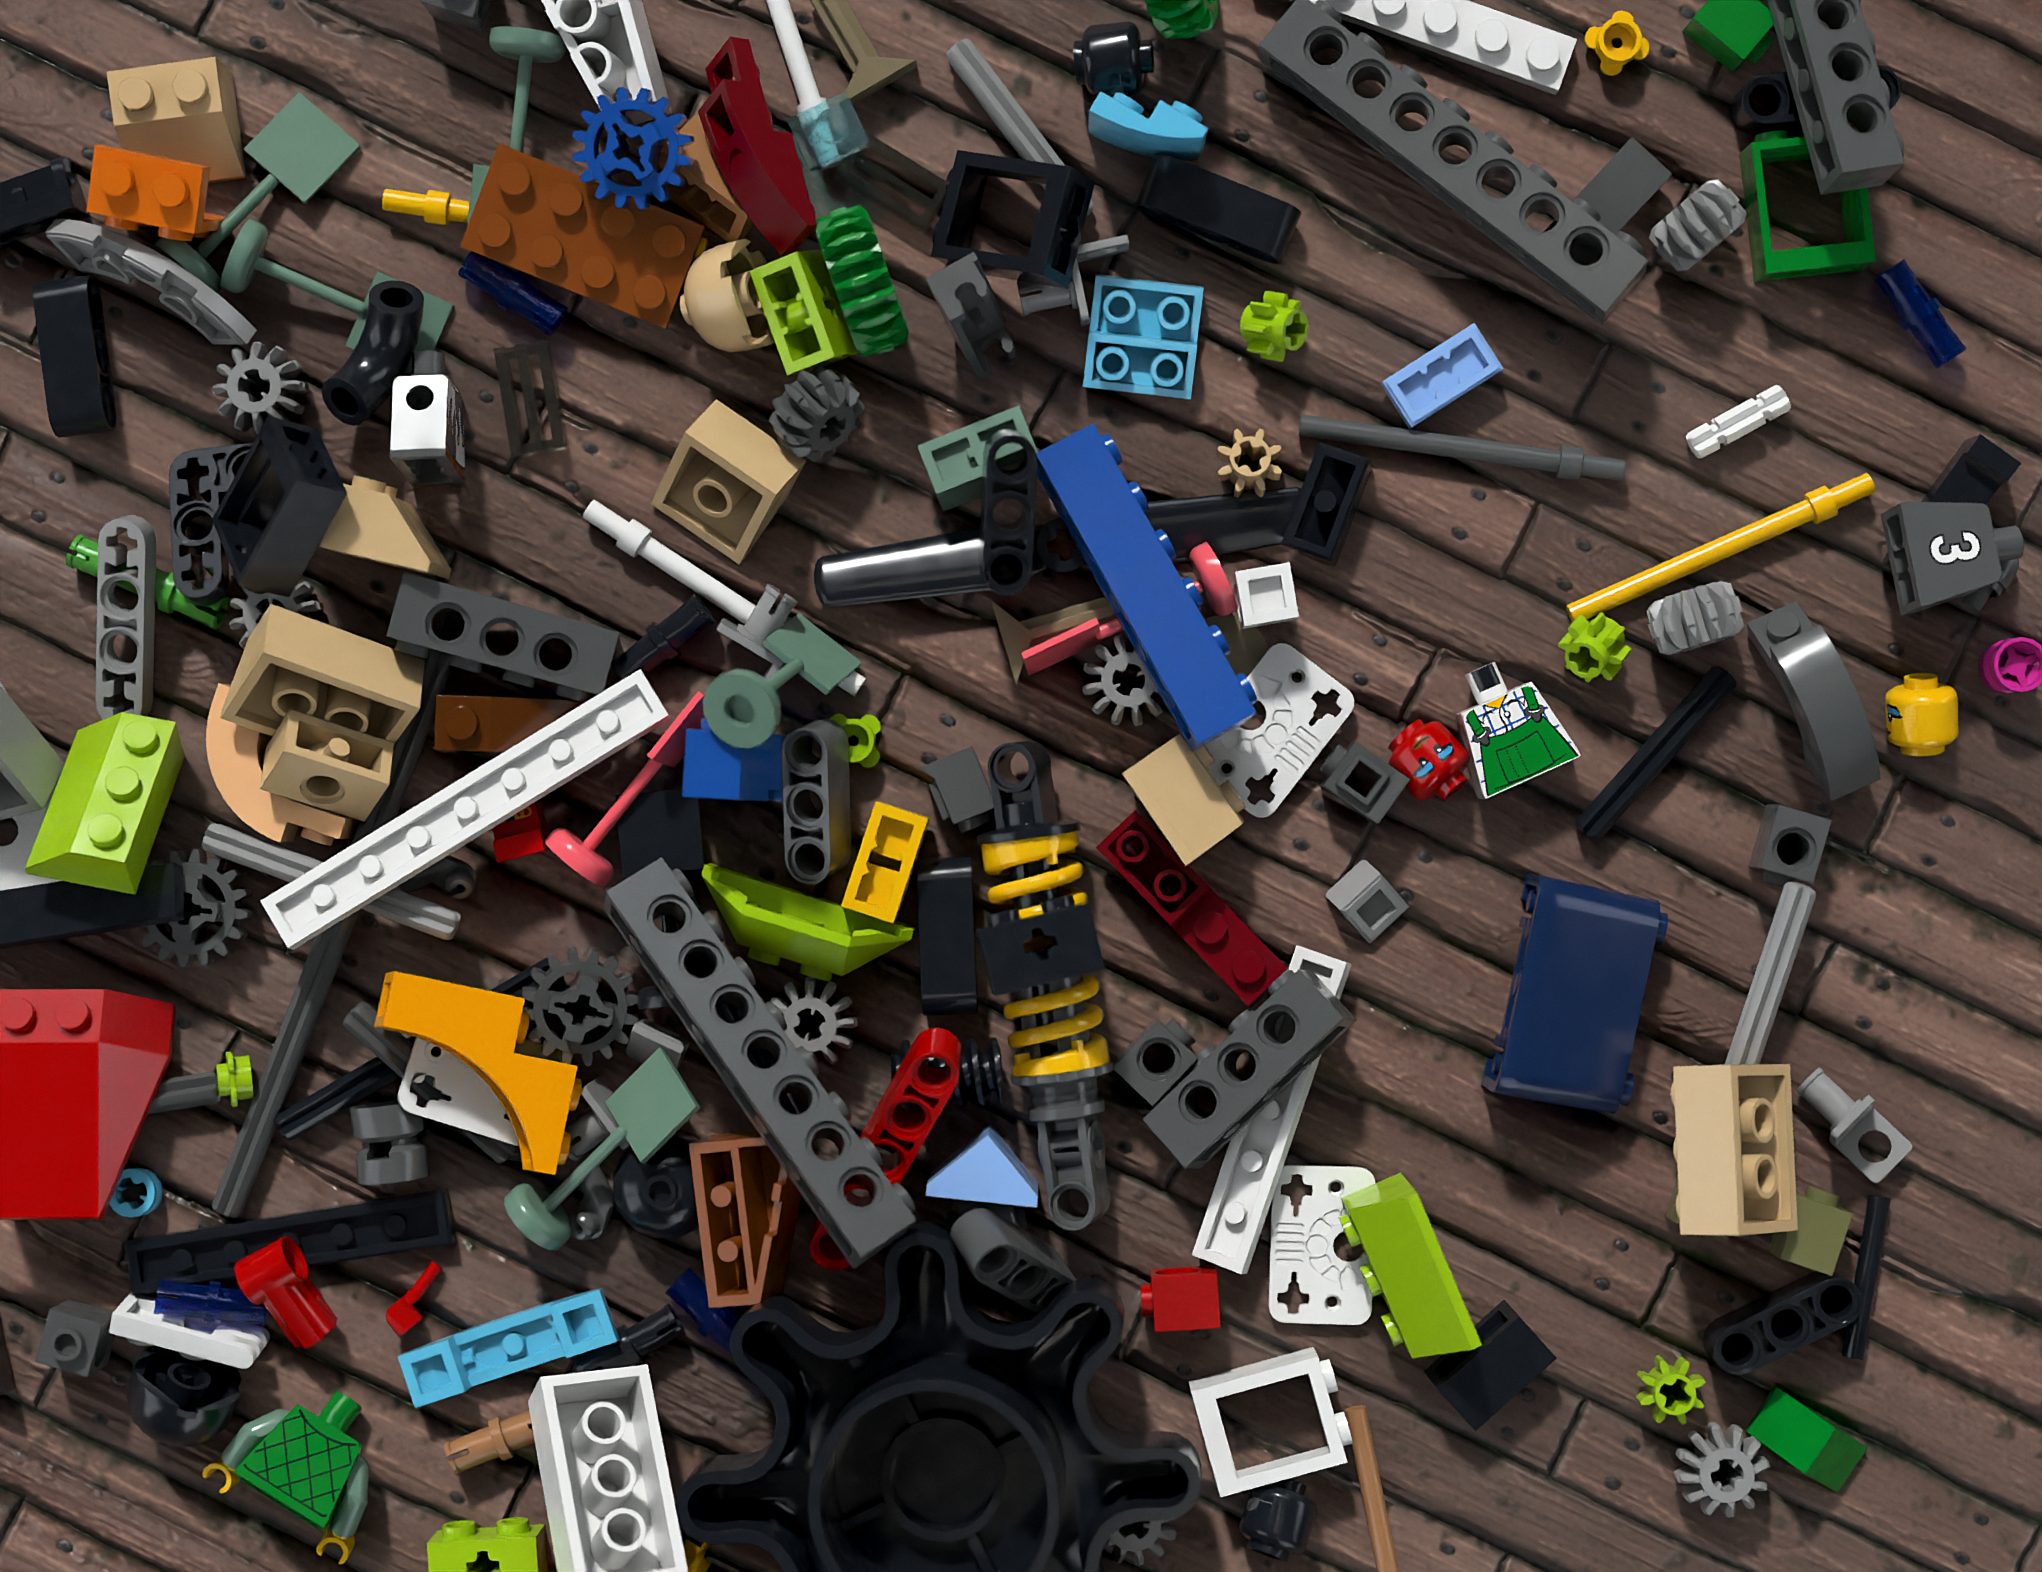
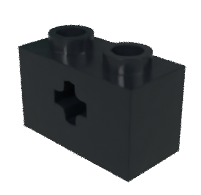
(1072, 954)

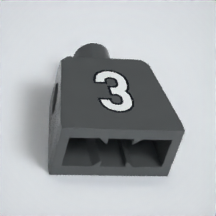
(1945, 551)

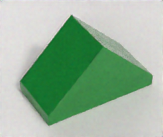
(1806, 1439)

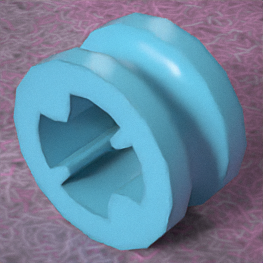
(151, 1200)

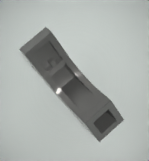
(1822, 697)

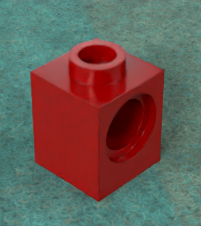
(1182, 1298)

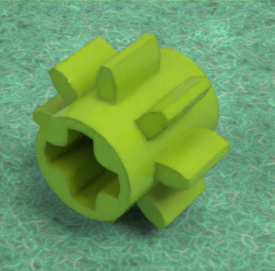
(1274, 326)
(1594, 647)
(1670, 1403)

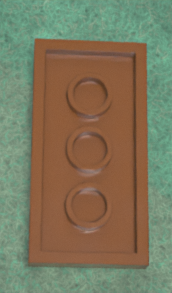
(562, 233)

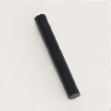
(1867, 1273)

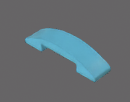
(508, 1346)

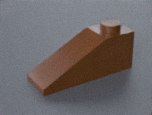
(492, 722)

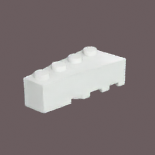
(610, 47)

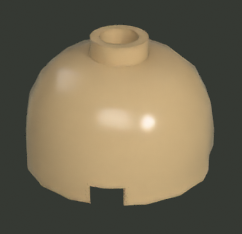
(723, 298)

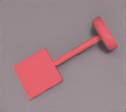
(1210, 582)
(669, 750)

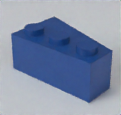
(732, 772)

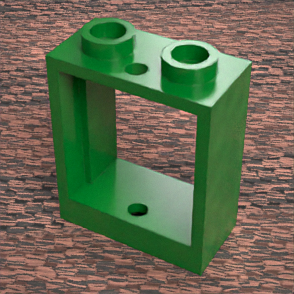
(1771, 265)

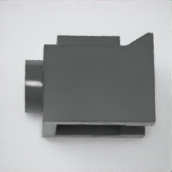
(961, 789)
(1381, 796)

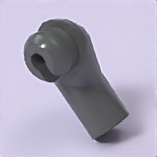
(449, 874)
(595, 1206)

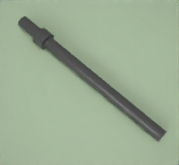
(1566, 462)

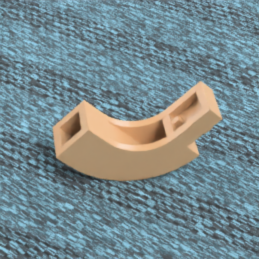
(237, 767)

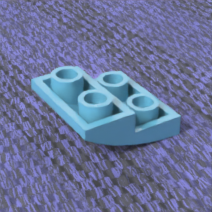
(1168, 131)
(1143, 336)

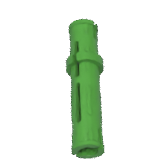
(166, 594)

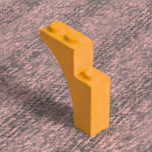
(482, 1033)

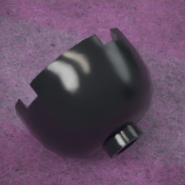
(658, 1194)
(181, 1398)

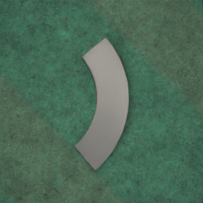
(122, 258)

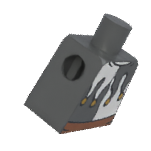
(428, 424)

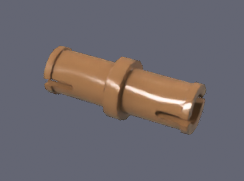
(494, 1441)

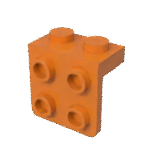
(150, 192)

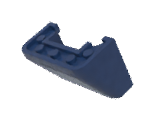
(1575, 995)

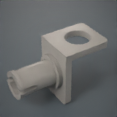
(1056, 297)
(761, 625)
(1850, 1122)
(594, 1124)

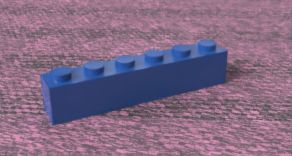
(1144, 586)

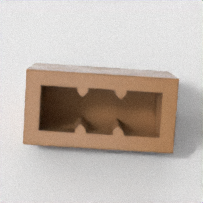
(706, 190)

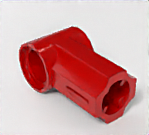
(281, 1281)

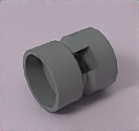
(379, 1160)

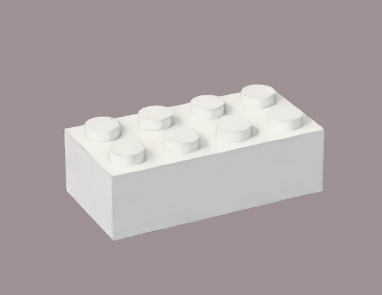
(605, 1472)

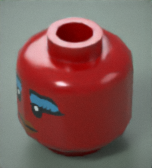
(1430, 760)

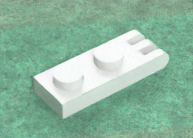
(224, 1342)

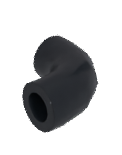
(380, 354)

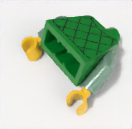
(304, 1467)

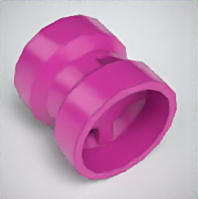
(2022, 663)

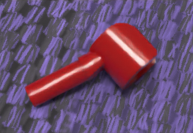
(403, 1314)

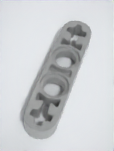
(115, 620)

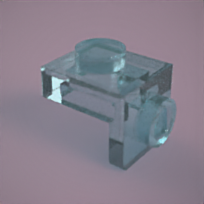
(827, 133)

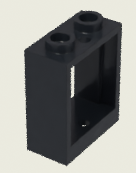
(1056, 229)
(278, 507)

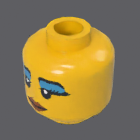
(1921, 715)

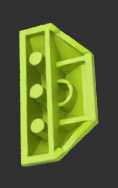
(799, 925)

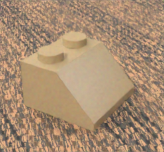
(180, 114)
(727, 481)
(383, 530)
(1186, 797)

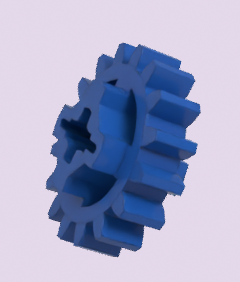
(612, 160)

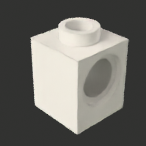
(1265, 595)

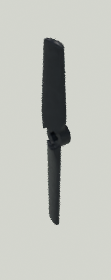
(951, 560)

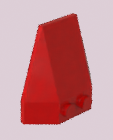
(74, 1095)

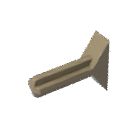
(868, 68)
(1036, 630)

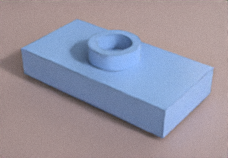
(1441, 376)

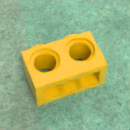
(885, 862)

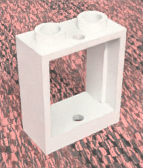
(1322, 1381)

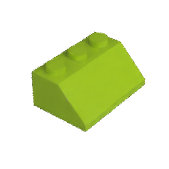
(109, 803)
(1407, 1269)

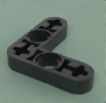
(221, 467)

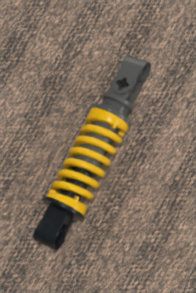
(1060, 1051)

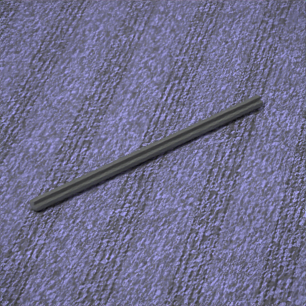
(327, 950)

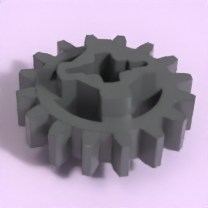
(198, 888)
(604, 1011)

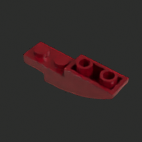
(752, 156)
(1192, 908)

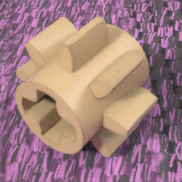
(1255, 450)

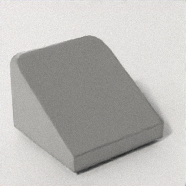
(1367, 900)
(649, 1036)

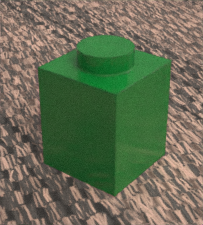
(1732, 30)

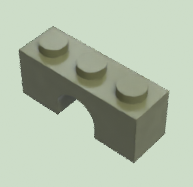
(1819, 1232)

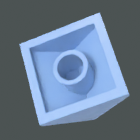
(984, 1172)

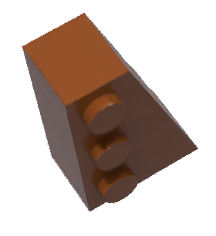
(744, 1217)

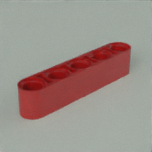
(898, 1127)

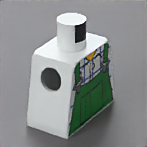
(1509, 733)

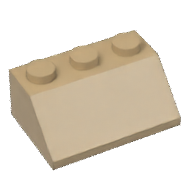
(324, 675)
(1734, 1149)

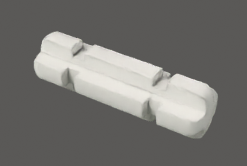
(1738, 421)

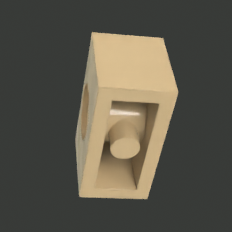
(327, 765)

